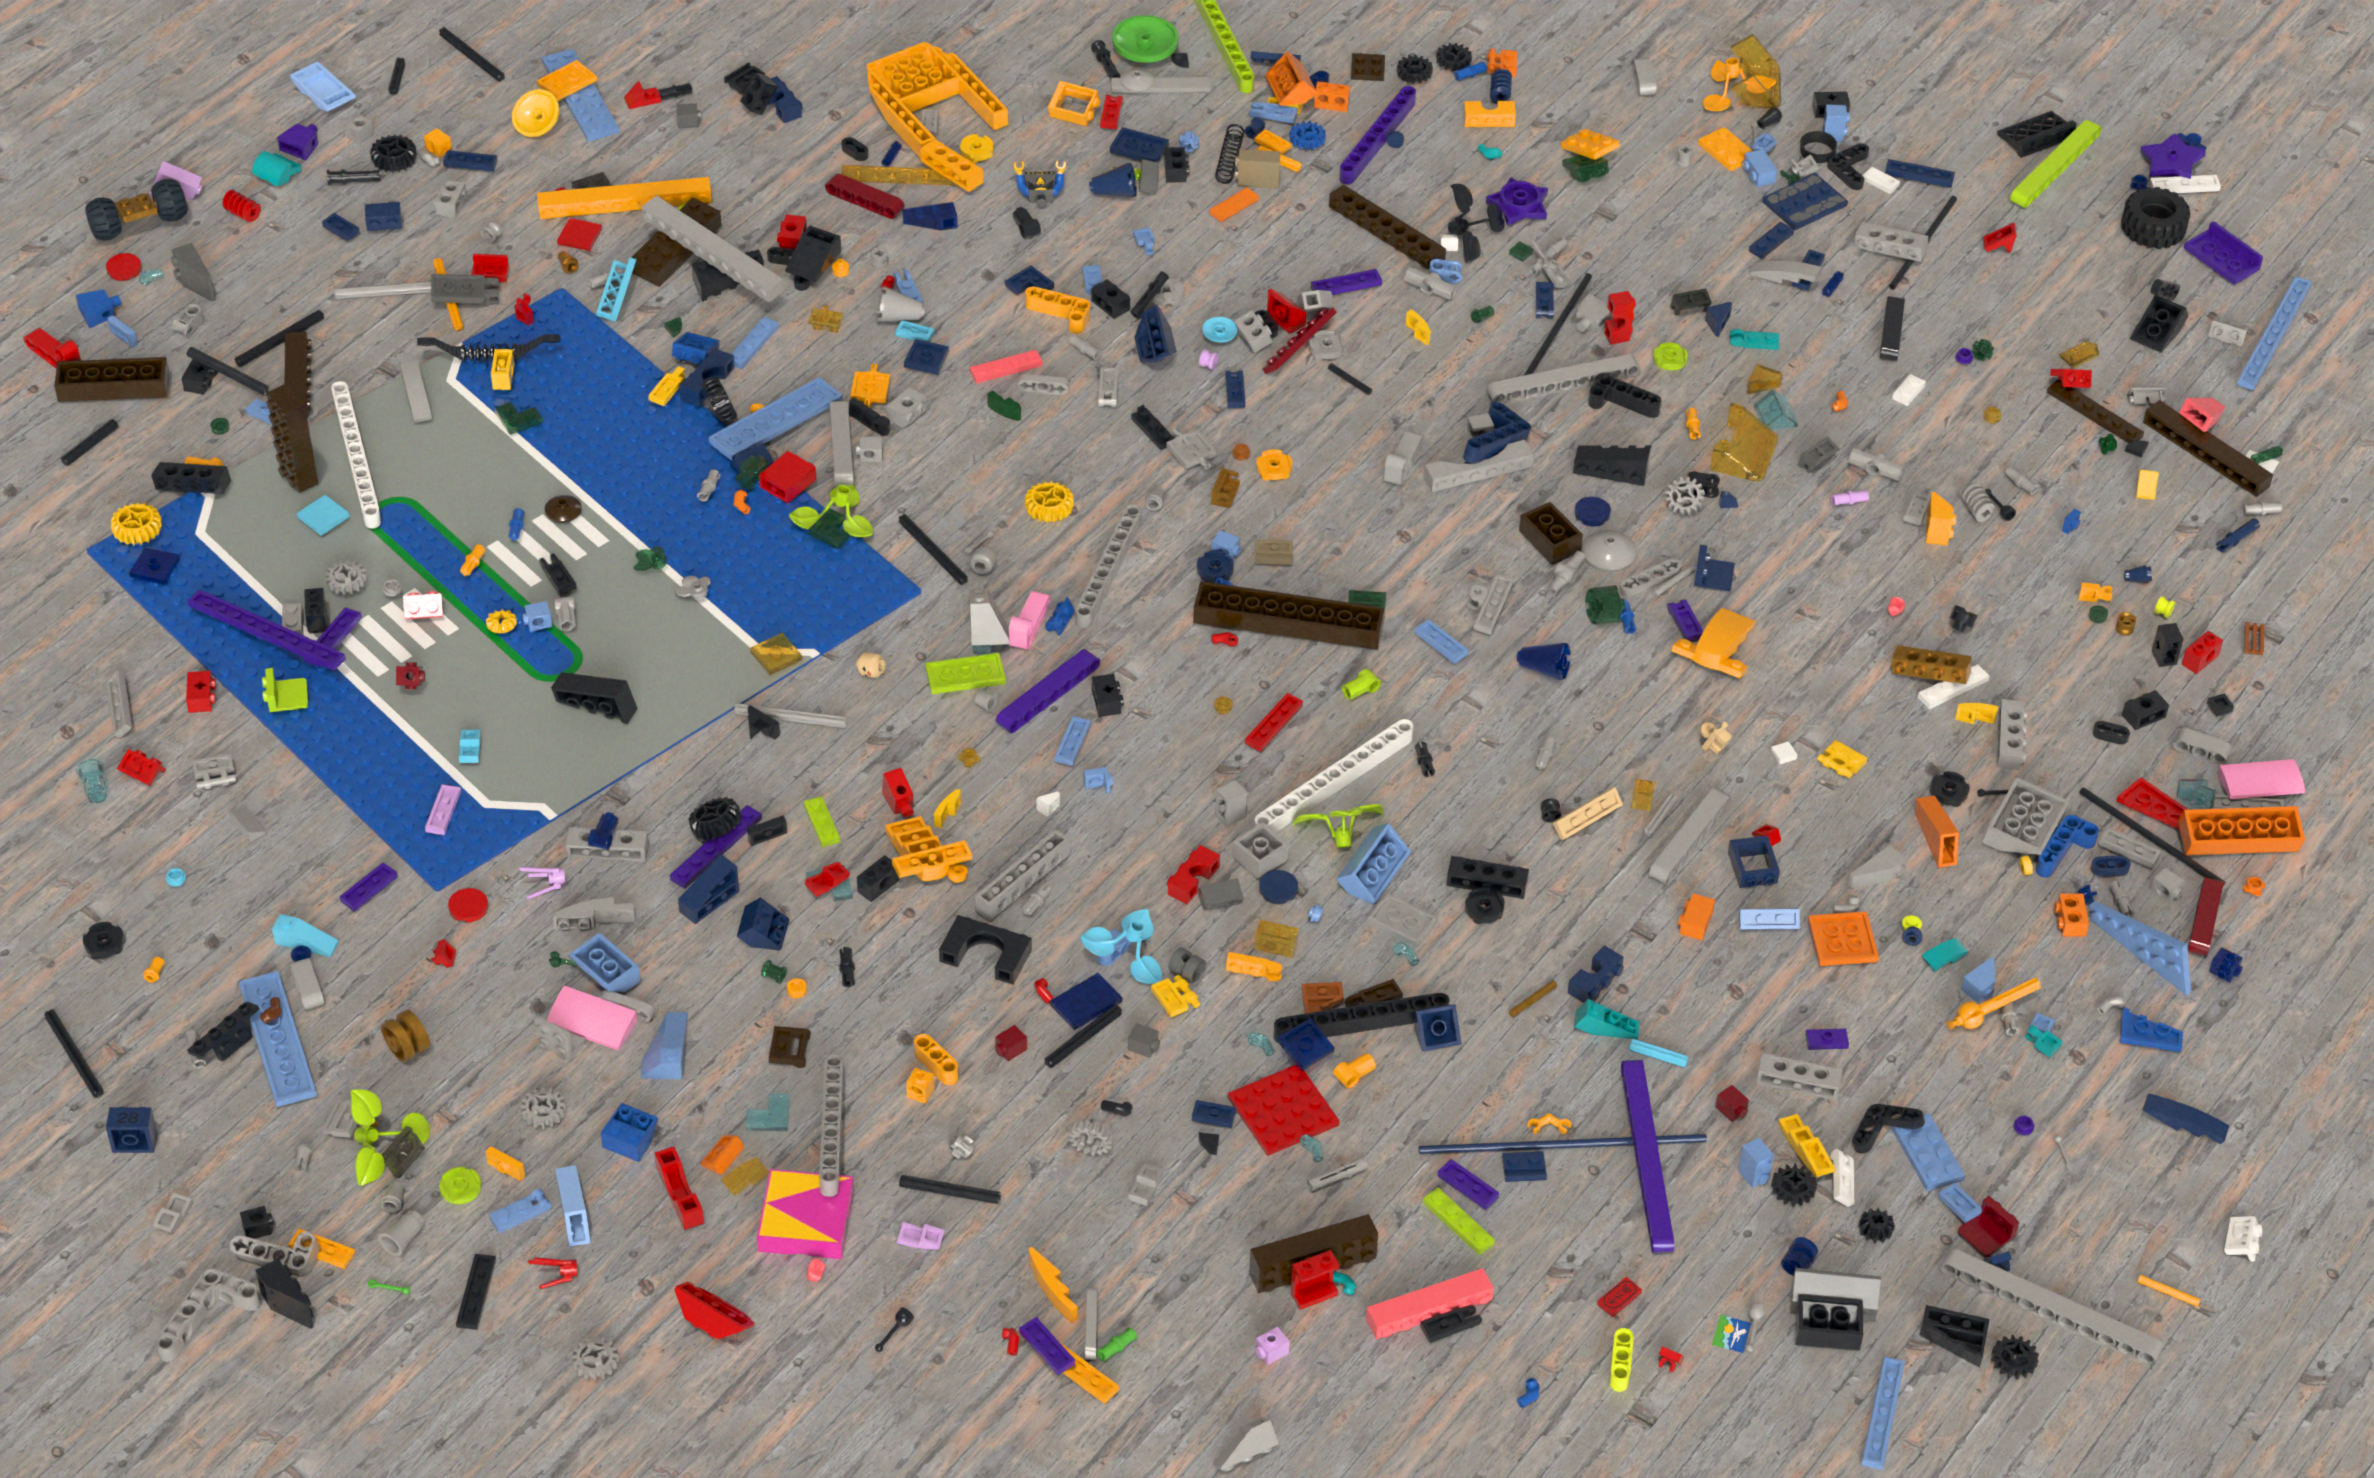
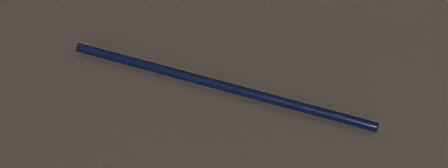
(1551, 1144)

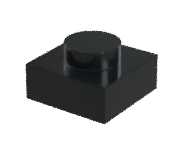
(2220, 704)

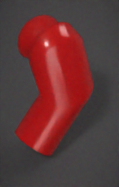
(888, 282)
(1226, 638)
(1041, 988)

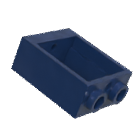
(1751, 847)

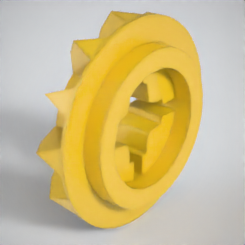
(506, 625)

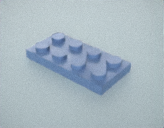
(1929, 1155)

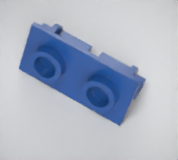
(1061, 617)

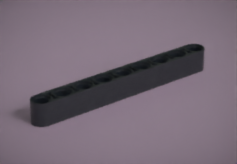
(1363, 1017)

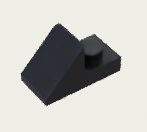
(761, 722)

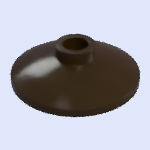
(563, 508)

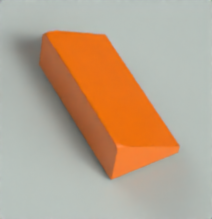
(723, 1154)

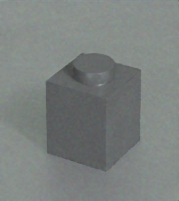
(688, 115)
(1143, 1040)

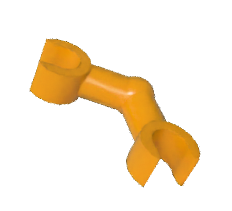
(1549, 1118)

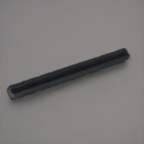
(471, 54)
(278, 338)
(933, 549)
(73, 1053)

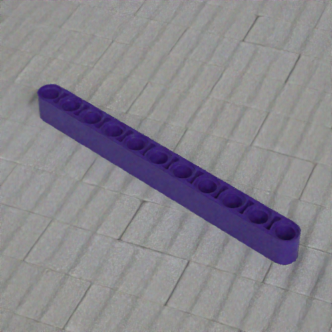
(1647, 1156)

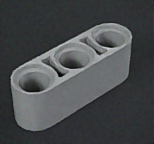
(1644, 76)
(2202, 746)
(306, 983)

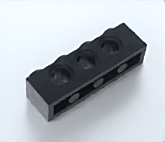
(191, 478)
(1475, 874)

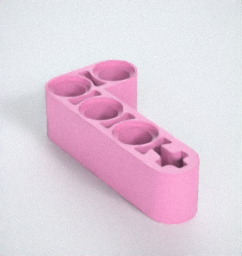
(1025, 627)

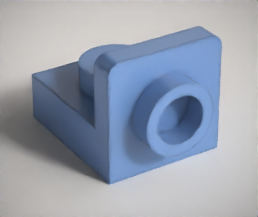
(1097, 777)

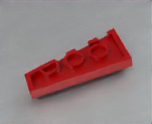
(2152, 802)

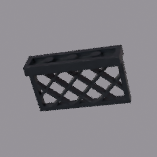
(2038, 139)

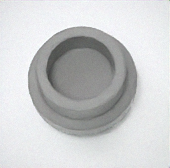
(391, 587)

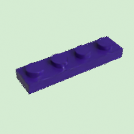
(1348, 282)
(338, 629)

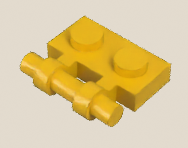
(1842, 759)
(1171, 999)

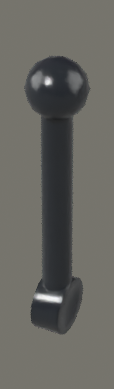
(1981, 792)

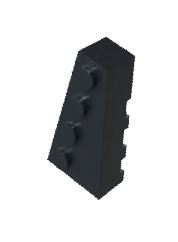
(712, 281)
(1613, 463)
(596, 694)

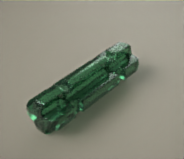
(2267, 454)

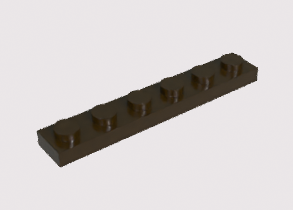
(2095, 412)

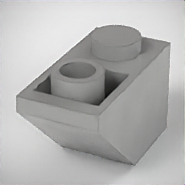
(1315, 300)

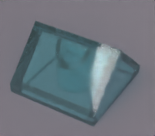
(1775, 411)

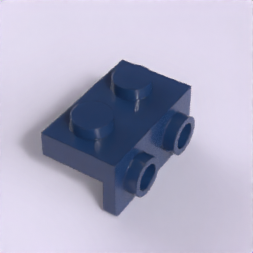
(739, 458)

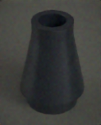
(1771, 117)

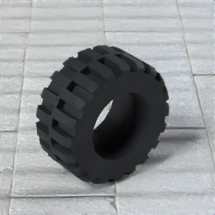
(2158, 203)

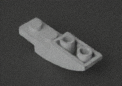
(587, 913)

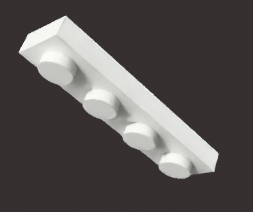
(2200, 183)
(1946, 690)

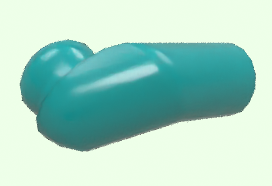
(1490, 153)

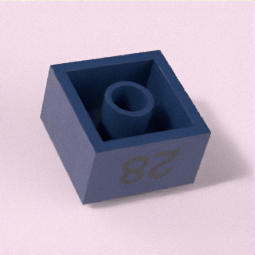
(131, 1129)

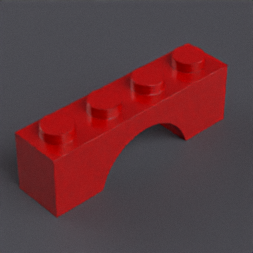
(673, 1177)

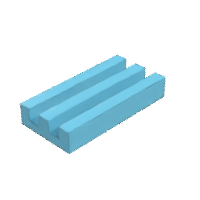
(914, 331)

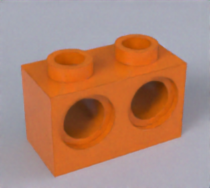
(1332, 96)
(2072, 915)

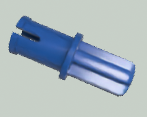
(1470, 71)
(516, 524)
(1627, 618)

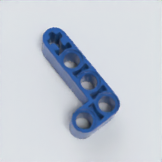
(2070, 831)

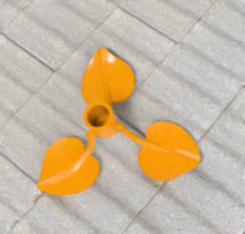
(1721, 72)

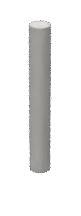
(1674, 580)

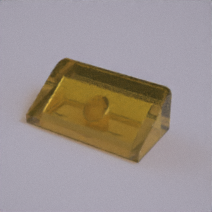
(2080, 354)

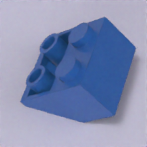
(629, 1132)

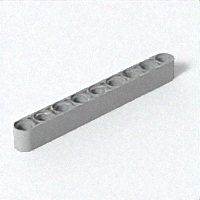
(1562, 379)
(1108, 566)
(831, 1125)

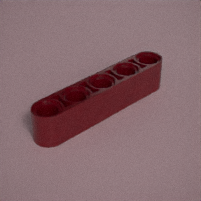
(864, 196)
(2205, 916)

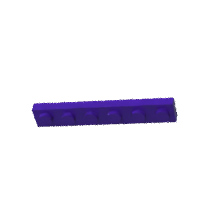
(711, 849)

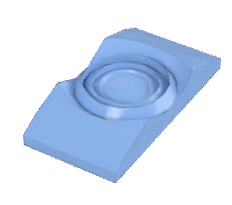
(321, 87)

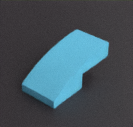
(470, 746)

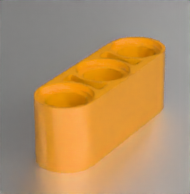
(936, 1059)

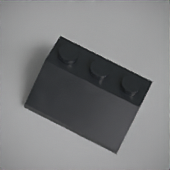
(1829, 1322)

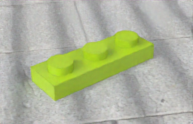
(821, 821)

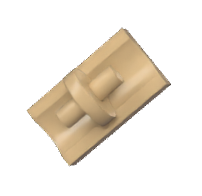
(1716, 737)

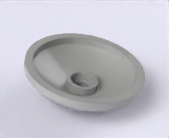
(1609, 551)

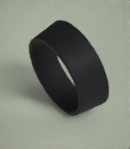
(1821, 137)

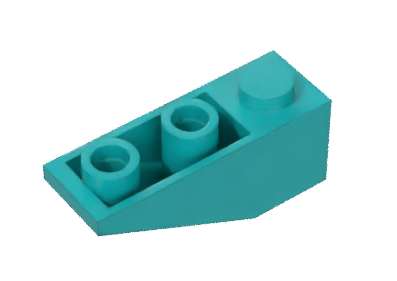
(1603, 1021)

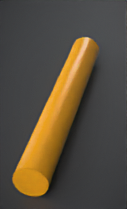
(2169, 1290)

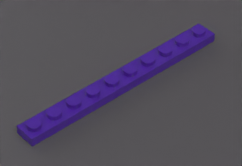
(267, 630)

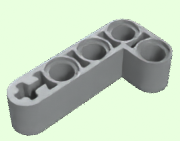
(1400, 463)
(273, 1251)

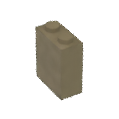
(1258, 168)

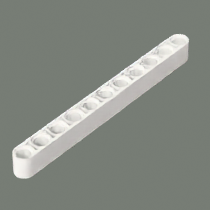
(356, 454)
(1336, 776)

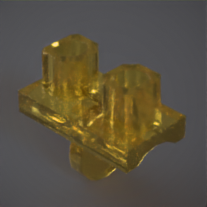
(826, 318)

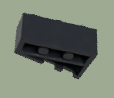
(1956, 1332)

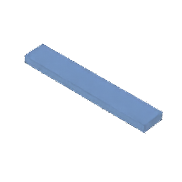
(1883, 1413)

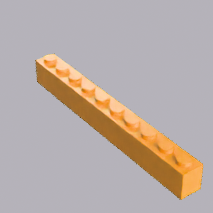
(621, 197)

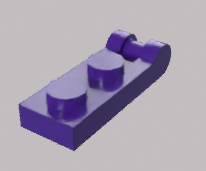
(1685, 620)

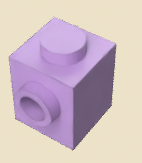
(1272, 1346)

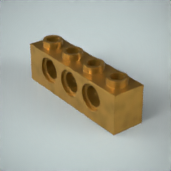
(1931, 664)

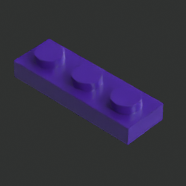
(368, 886)
(1468, 1184)
(1047, 1346)

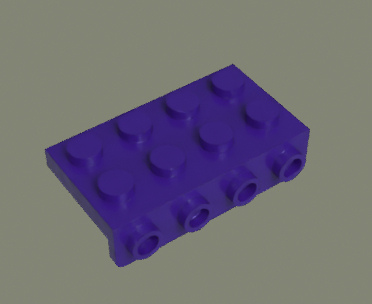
(2225, 253)

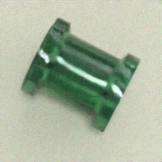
(774, 971)

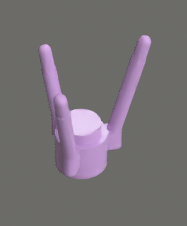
(554, 876)

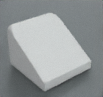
(1450, 242)
(1048, 803)

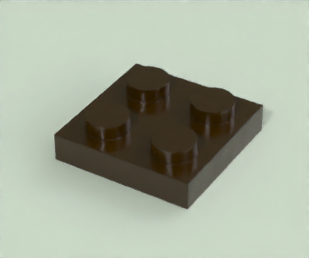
(1367, 67)

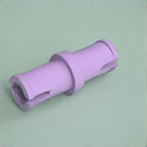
(1849, 497)

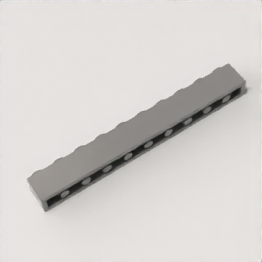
(713, 249)

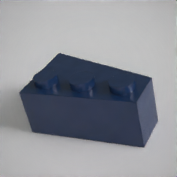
(710, 890)

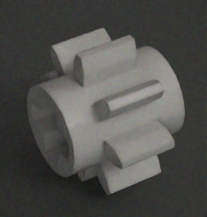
(961, 1145)

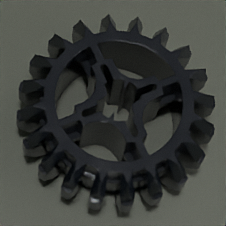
(393, 153)
(719, 400)
(715, 818)

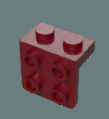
(1990, 1229)

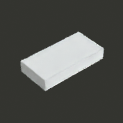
(1881, 180)

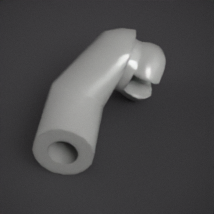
(431, 161)
(1850, 906)
(2109, 1002)

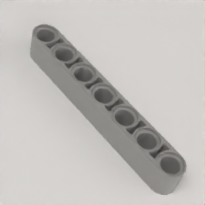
(841, 443)
(1690, 836)

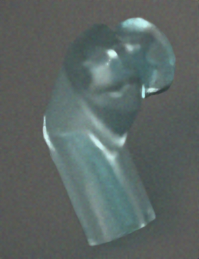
(147, 276)
(1261, 1041)
(1312, 1145)

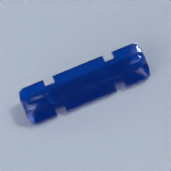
(891, 154)
(1832, 284)

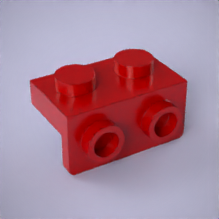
(491, 266)

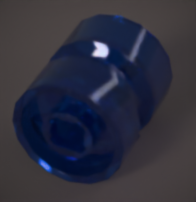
(1800, 1255)

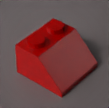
(1285, 312)

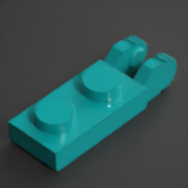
(1754, 339)

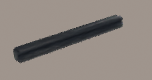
(227, 370)
(1082, 1036)
(950, 1189)

